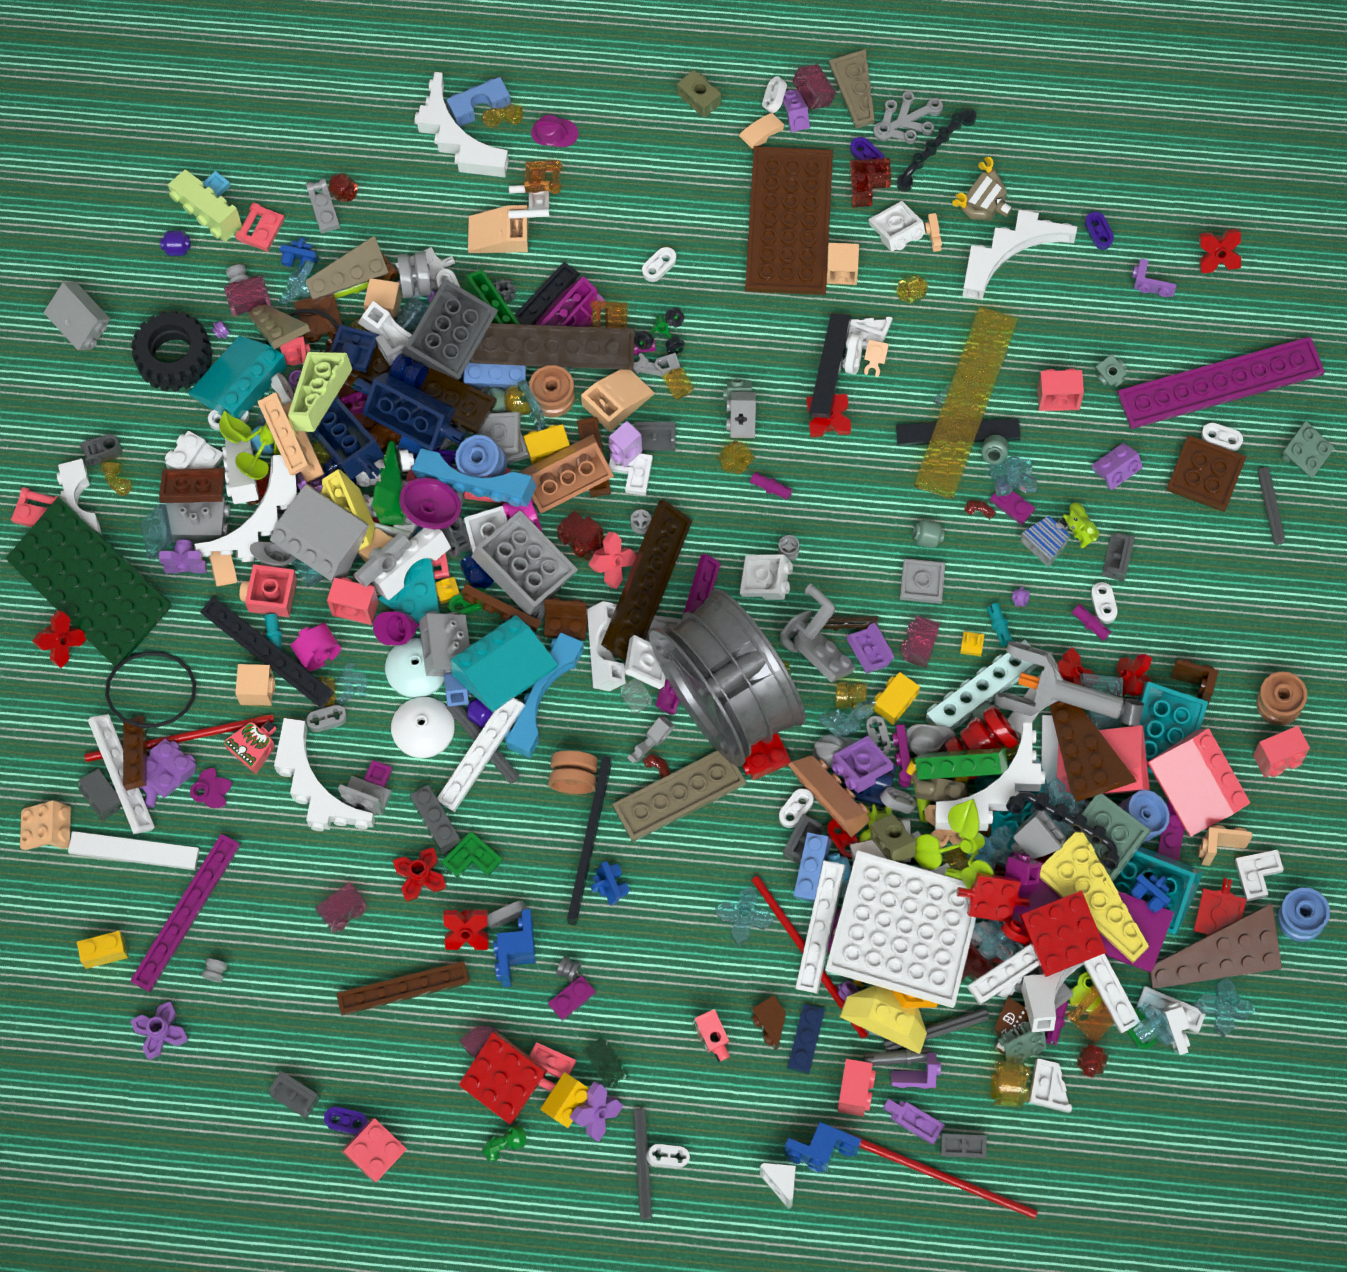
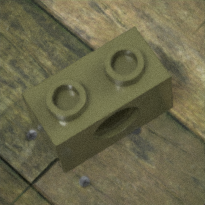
(701, 103)
(893, 839)

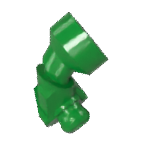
(513, 1138)

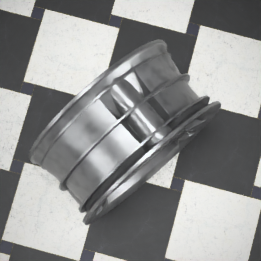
(728, 677)

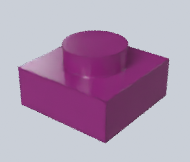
(378, 774)

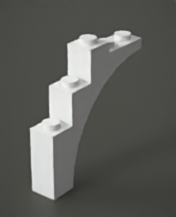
(469, 153)
(1006, 242)
(279, 492)
(1021, 775)
(305, 788)
(1039, 997)

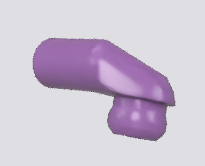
(151, 796)

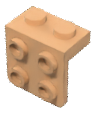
(45, 825)
(1220, 836)

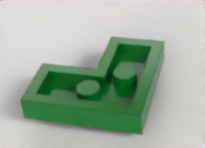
(471, 851)

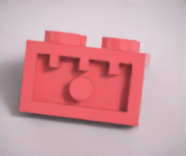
(295, 351)

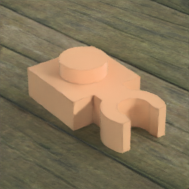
(932, 228)
(876, 354)

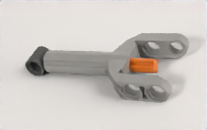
(1053, 688)

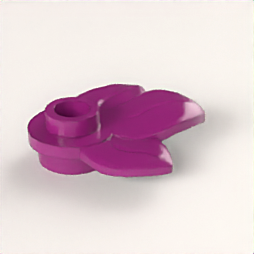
(214, 789)

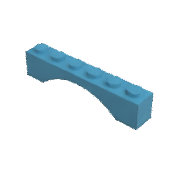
(511, 488)
(524, 735)

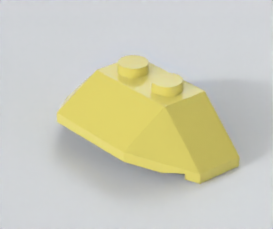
(348, 495)
(882, 1014)

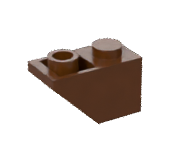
(771, 1020)

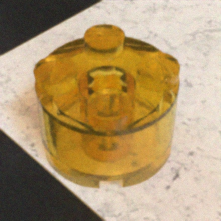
(1009, 1084)

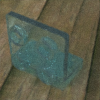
(841, 724)

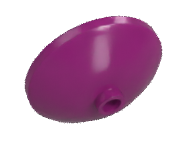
(430, 503)

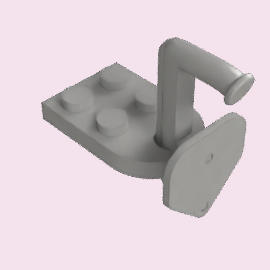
(812, 644)

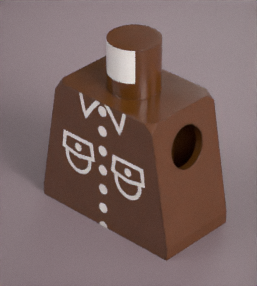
(1011, 1017)

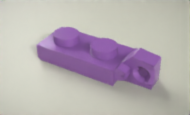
(914, 1120)

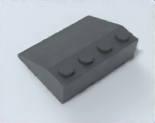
(450, 330)

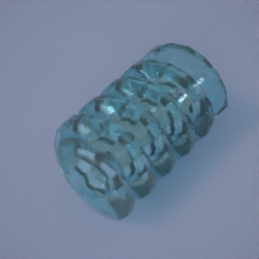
(410, 314)

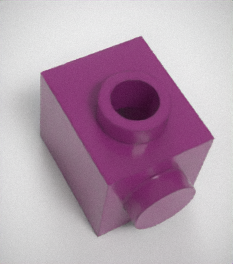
(1023, 868)

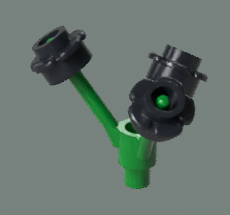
(674, 318)

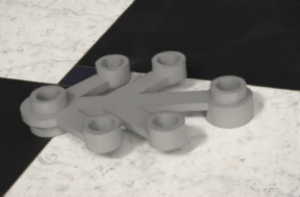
(906, 120)

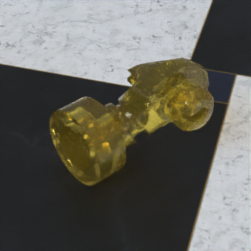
(512, 114)
(119, 485)
(956, 859)

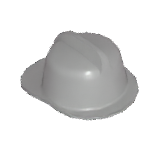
(271, 554)
(928, 738)
(829, 745)

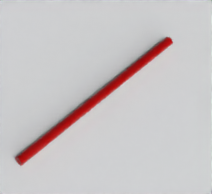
(195, 734)
(801, 944)
(949, 1179)

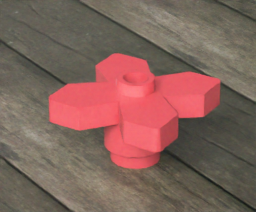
(611, 559)

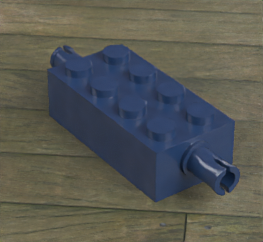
(408, 411)
(347, 441)

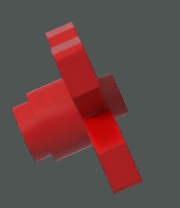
(1220, 250)
(836, 422)
(58, 638)
(1071, 668)
(1134, 674)
(428, 878)
(466, 928)

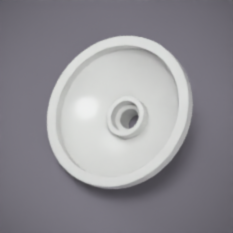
(424, 739)

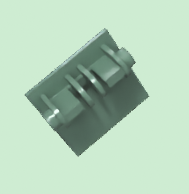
(1308, 449)
(1022, 1046)

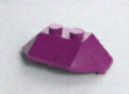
(571, 306)

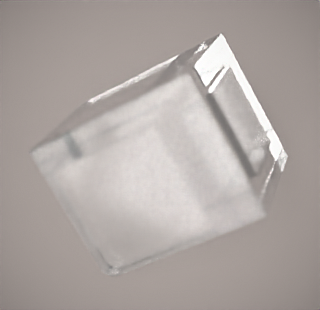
(635, 696)

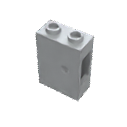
(77, 316)
(198, 521)
(442, 639)

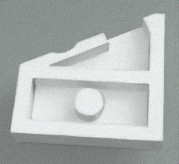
(870, 329)
(1048, 1087)

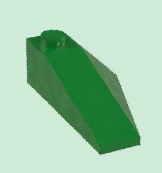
(387, 491)

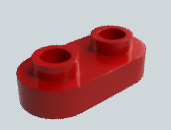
(840, 840)
(1015, 931)

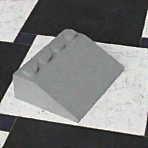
(320, 533)
(524, 563)

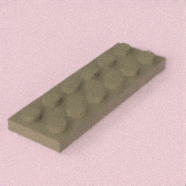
(677, 795)

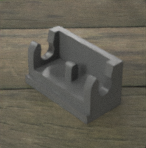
(657, 435)
(1118, 556)
(99, 794)
(795, 845)
(294, 1095)
(963, 1145)

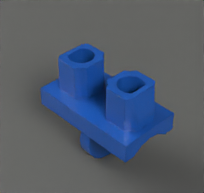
(291, 253)
(606, 883)
(1158, 899)

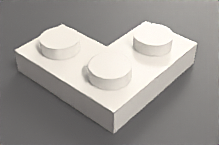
(638, 473)
(1253, 868)

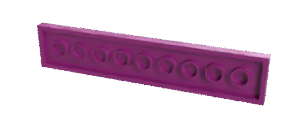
(1220, 382)

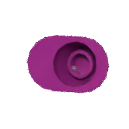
(554, 131)
(394, 628)

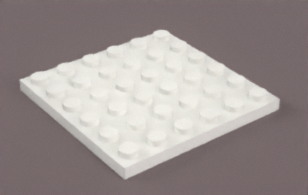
(902, 930)

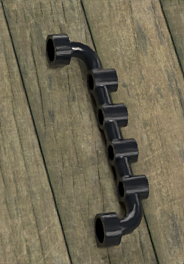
(966, 117)
(1078, 824)

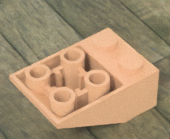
(496, 233)
(615, 397)

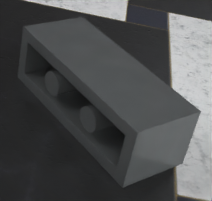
(435, 819)

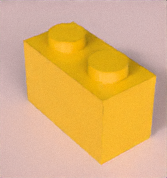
(545, 442)
(896, 698)
(102, 949)
(564, 1099)

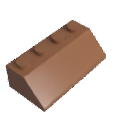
(568, 473)
(830, 794)

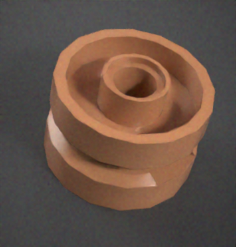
(553, 390)
(1281, 698)
(573, 772)

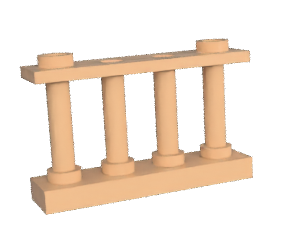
(292, 444)

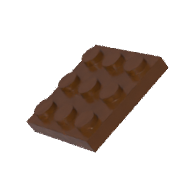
(1206, 473)

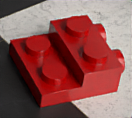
(766, 758)

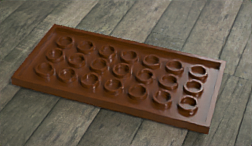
(789, 221)

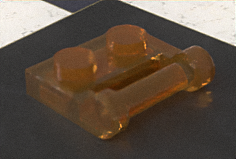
(536, 176)
(614, 314)
(1097, 1022)

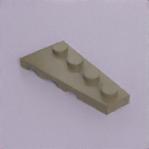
(854, 85)
(349, 271)
(276, 326)

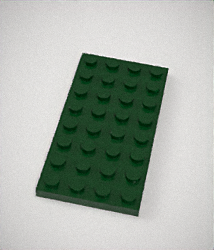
(88, 581)

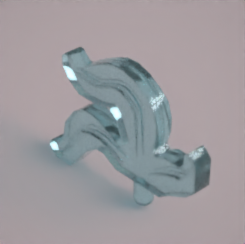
(348, 678)

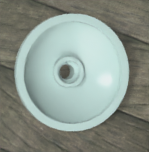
(408, 678)

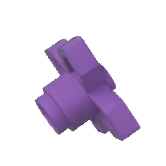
(183, 559)
(149, 1026)
(595, 1111)

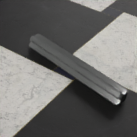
(1271, 506)

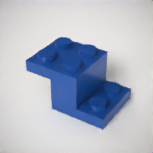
(514, 948)
(822, 1148)

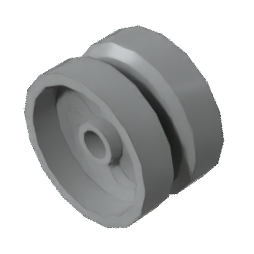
(414, 274)

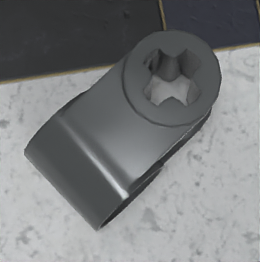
(99, 449)
(456, 536)

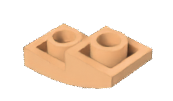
(760, 130)
(222, 569)

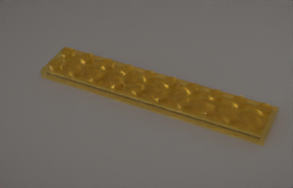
(966, 403)

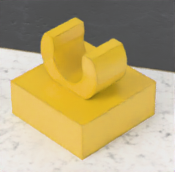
(447, 589)
(972, 643)

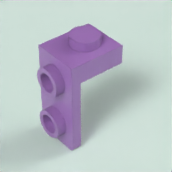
(796, 111)
(1149, 285)
(918, 1079)

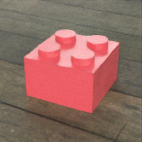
(1060, 390)
(271, 590)
(353, 601)
(1281, 752)
(854, 1093)
(373, 1150)

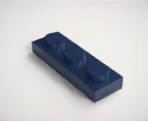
(806, 1039)

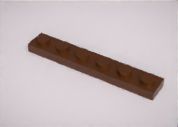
(402, 988)

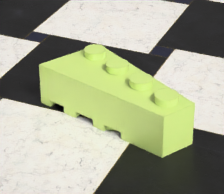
(205, 205)
(317, 388)

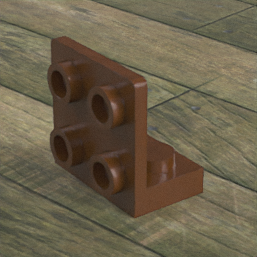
(565, 617)
(1203, 675)

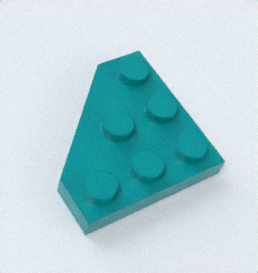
(419, 592)

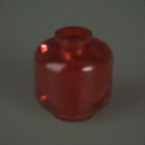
(342, 187)
(1092, 1060)

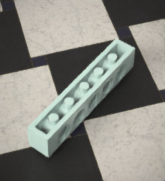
(969, 689)

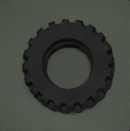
(167, 328)

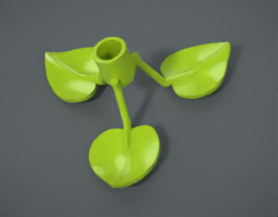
(237, 431)
(965, 820)

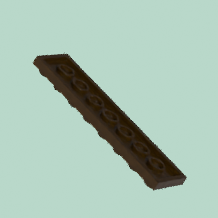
(556, 346)
(470, 404)
(647, 578)

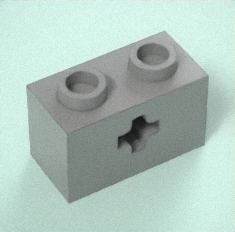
(744, 404)

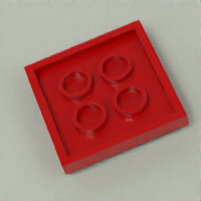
(1063, 933)
(503, 1077)

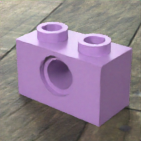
(625, 444)

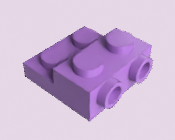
(861, 764)
(168, 767)

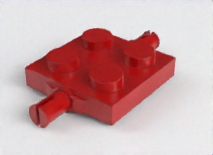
(993, 897)
(1218, 909)

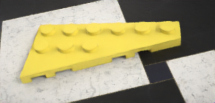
(1077, 869)

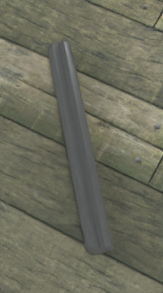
(473, 731)
(947, 1026)
(642, 1164)

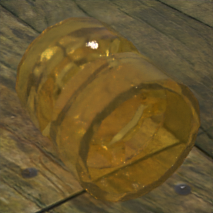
(849, 695)

